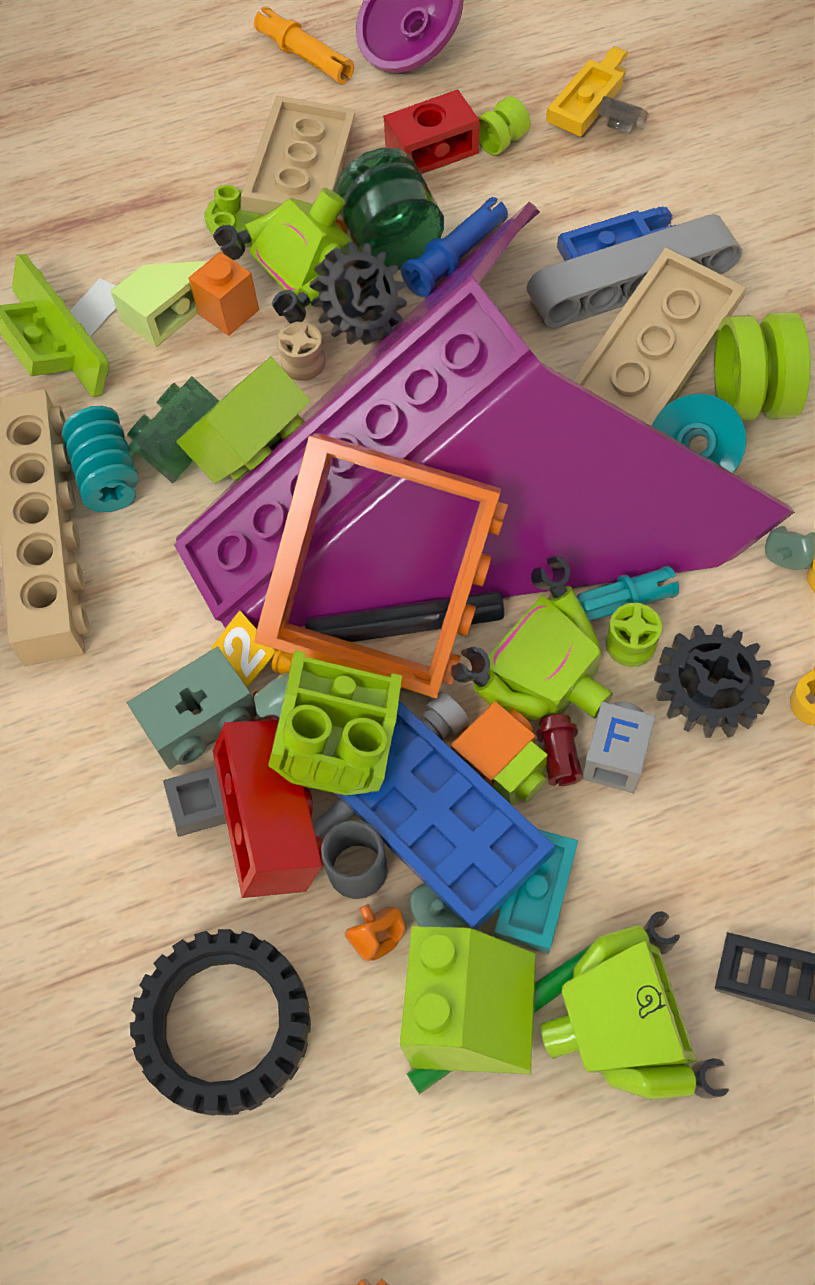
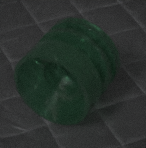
(389, 205)

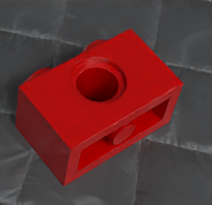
(434, 131)

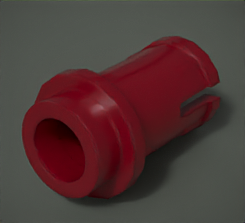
(559, 744)

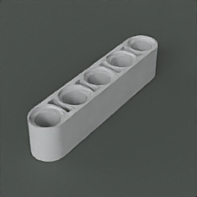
(611, 275)

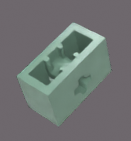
(168, 706)

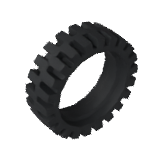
(157, 996)

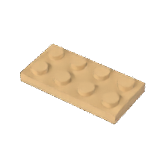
(297, 154)
(660, 335)

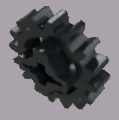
(346, 300)
(739, 675)

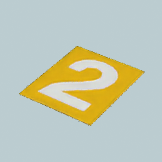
(241, 650)

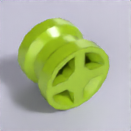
(638, 623)

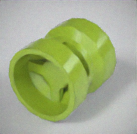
(505, 123)

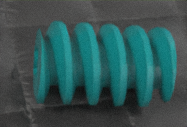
(100, 459)

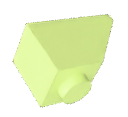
(157, 299)

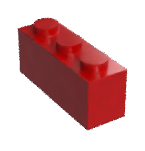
(264, 814)

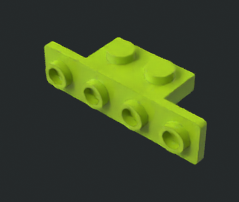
(46, 332)

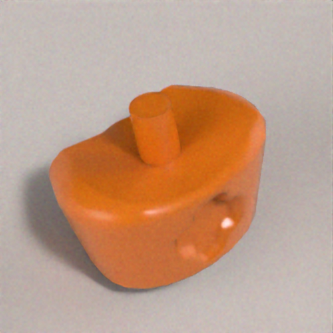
(378, 933)

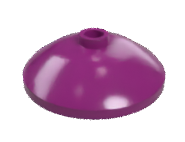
(405, 32)

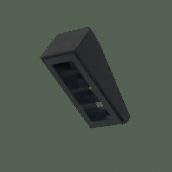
(776, 999)

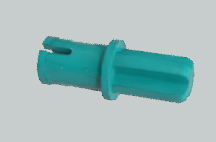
(638, 589)

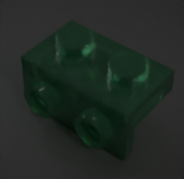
(157, 437)

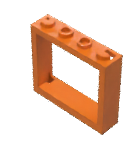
(301, 519)

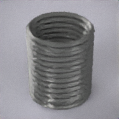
(351, 834)

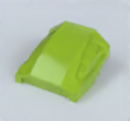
(335, 726)

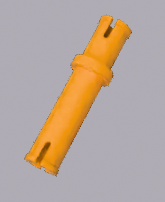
(295, 40)

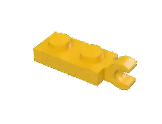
(580, 100)

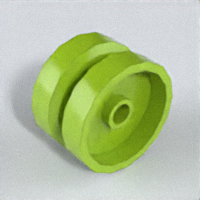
(763, 365)

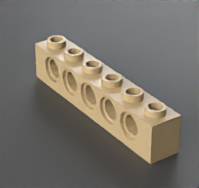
(38, 529)

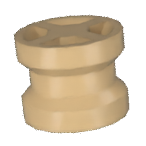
(296, 340)

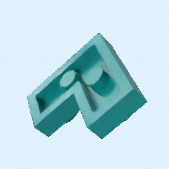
(534, 909)

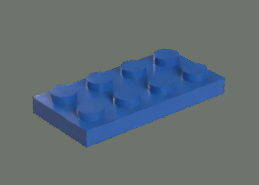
(450, 824)

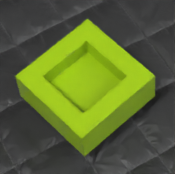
(523, 775)

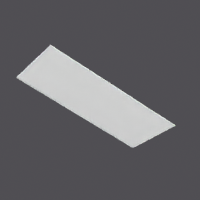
(94, 306)

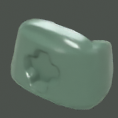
(790, 548)
(430, 910)

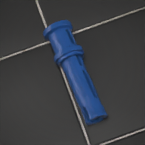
(444, 254)

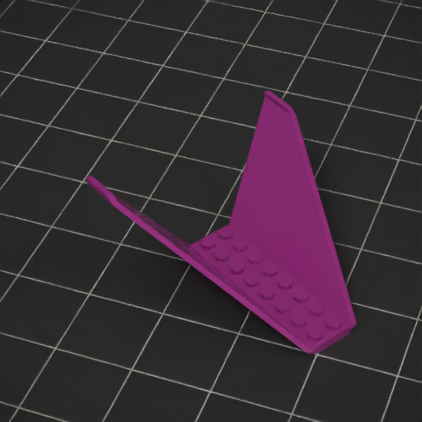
(476, 402)

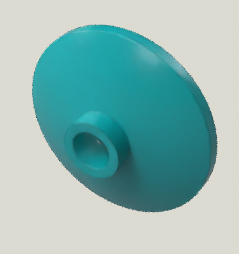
(706, 417)

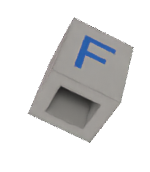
(618, 746)

